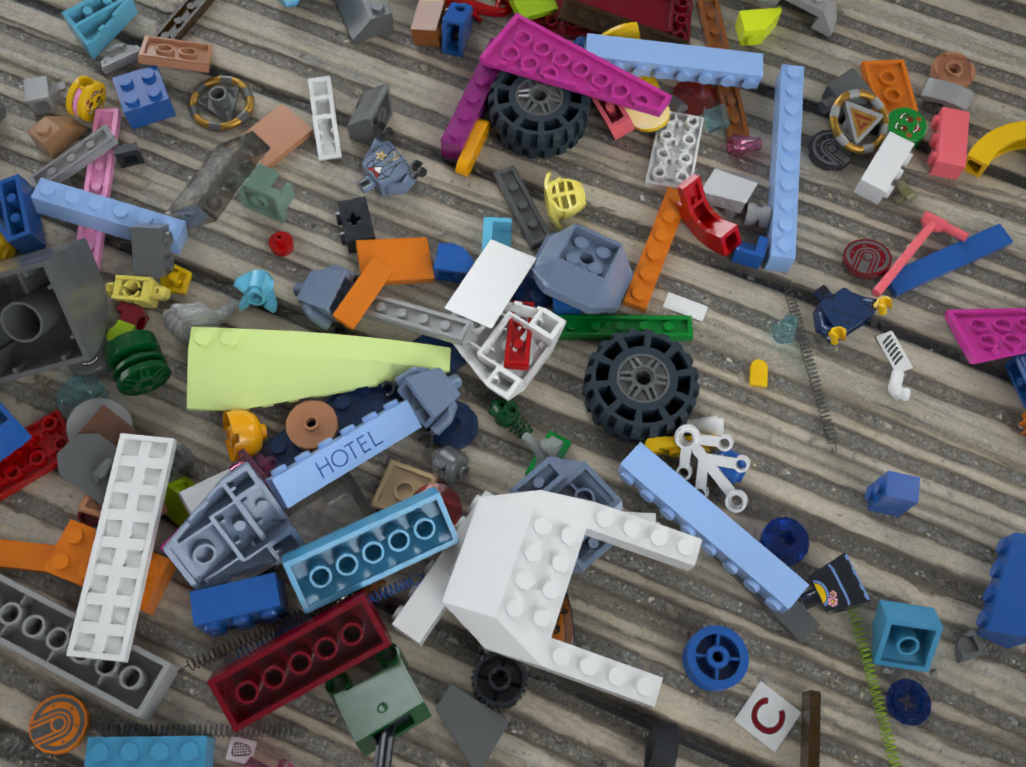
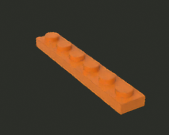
(654, 253)

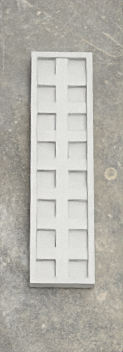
(122, 549)

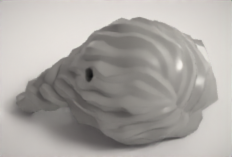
(184, 316)

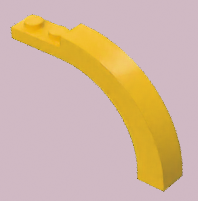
(994, 144)

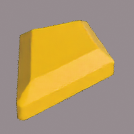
(177, 280)

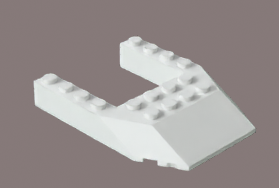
(518, 573)

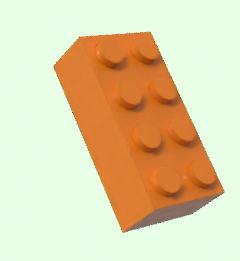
(72, 555)

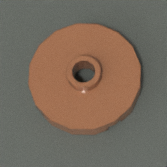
(953, 68)
(308, 437)

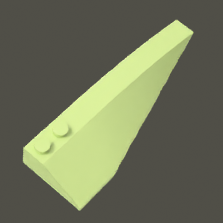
(270, 367)

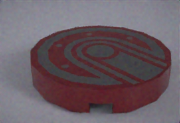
(866, 259)

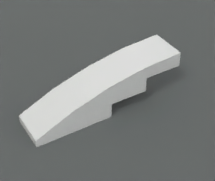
(324, 118)

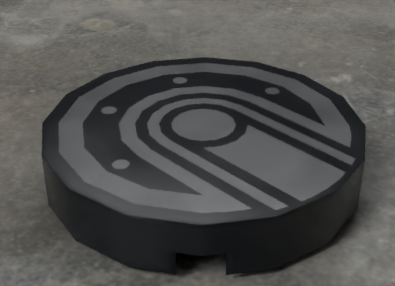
(828, 153)

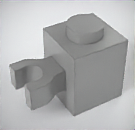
(42, 95)

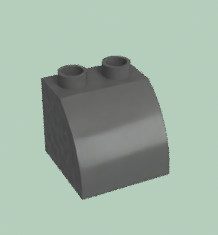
(50, 310)

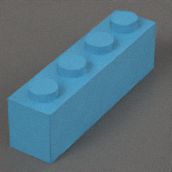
(150, 751)

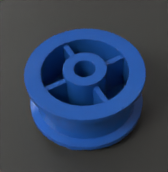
(699, 660)

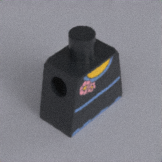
(836, 587)

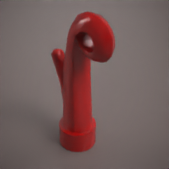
(486, 10)

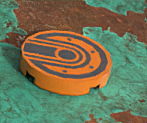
(59, 724)

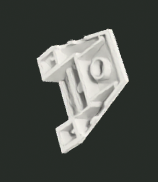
(487, 347)

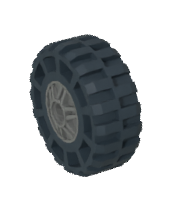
(535, 116)
(640, 385)

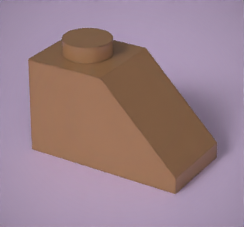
(56, 134)

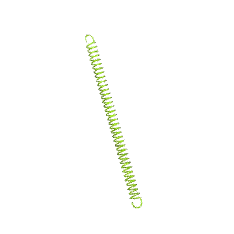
(875, 686)

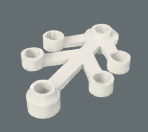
(709, 463)

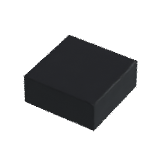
(128, 155)

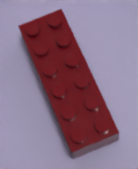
(299, 660)

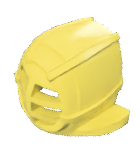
(563, 199)

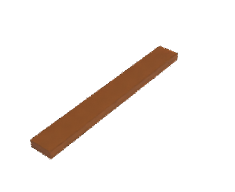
(715, 37)

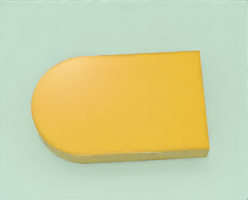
(758, 374)

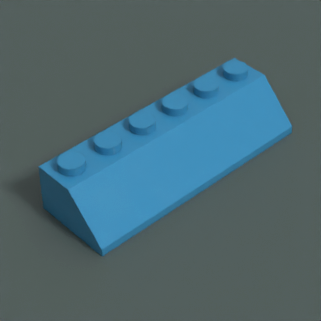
(369, 549)

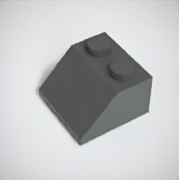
(370, 110)

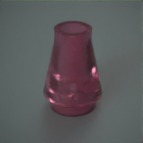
(741, 144)

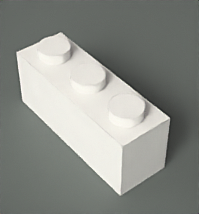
(885, 168)

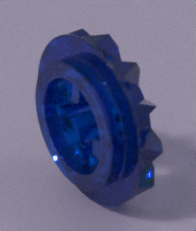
(917, 696)

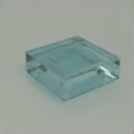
(716, 118)

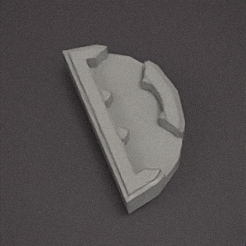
(119, 56)

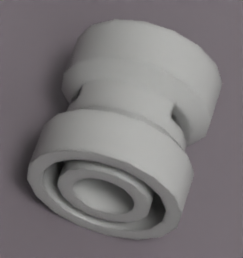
(757, 215)

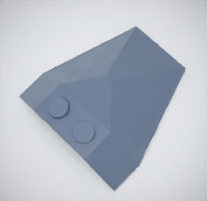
(232, 531)

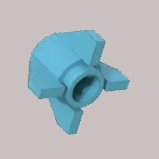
(257, 290)

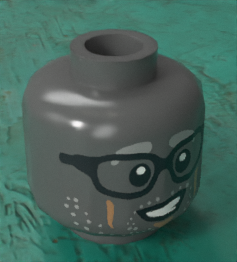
(449, 464)

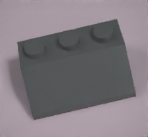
(365, 18)

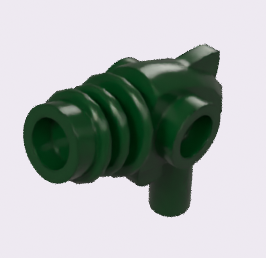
(507, 415)

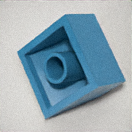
(905, 635)

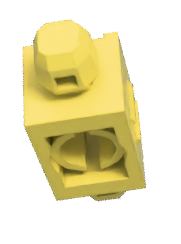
(149, 296)

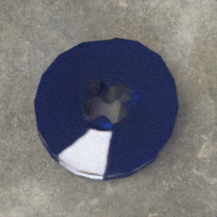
(793, 535)

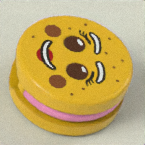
(84, 97)

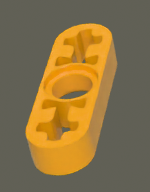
(473, 147)

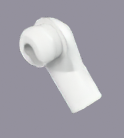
(895, 386)

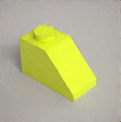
(755, 25)

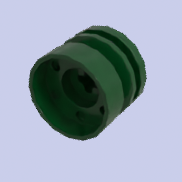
(136, 362)

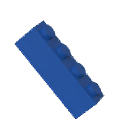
(1005, 599)

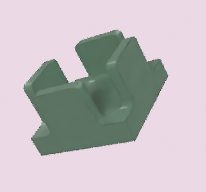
(262, 198)

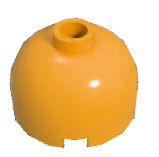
(242, 432)

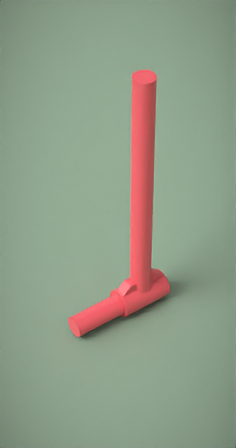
(931, 223)

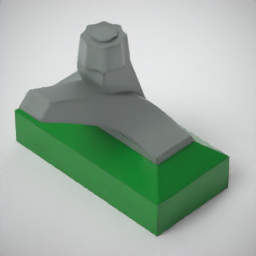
(551, 445)

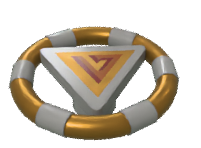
(858, 121)

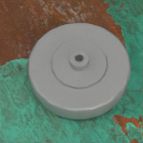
(87, 409)

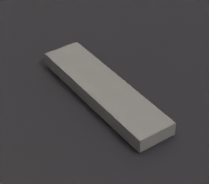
(77, 157)

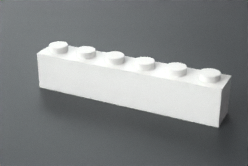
(425, 603)

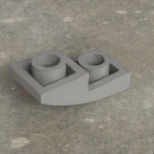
(947, 93)

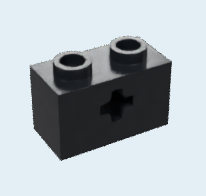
(356, 222)

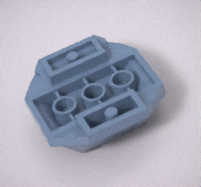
(582, 269)
(578, 481)

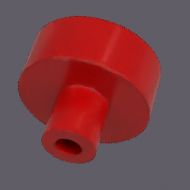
(281, 244)

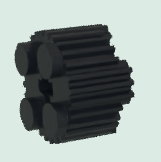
(485, 689)

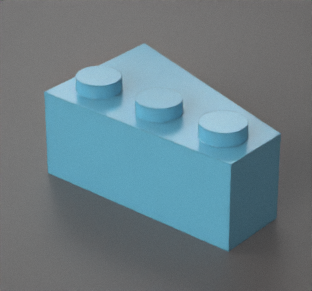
(98, 22)

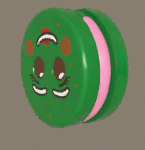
(907, 124)

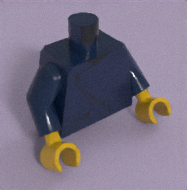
(844, 312)

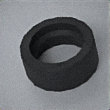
(662, 744)

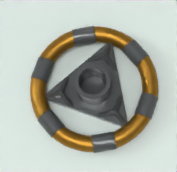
(221, 103)

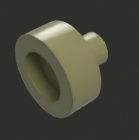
(905, 192)

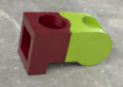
(130, 319)

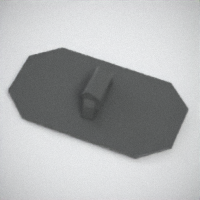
(88, 464)

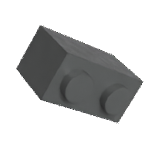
(151, 249)

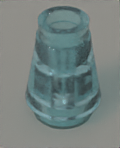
(785, 329)

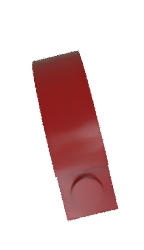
(701, 219)

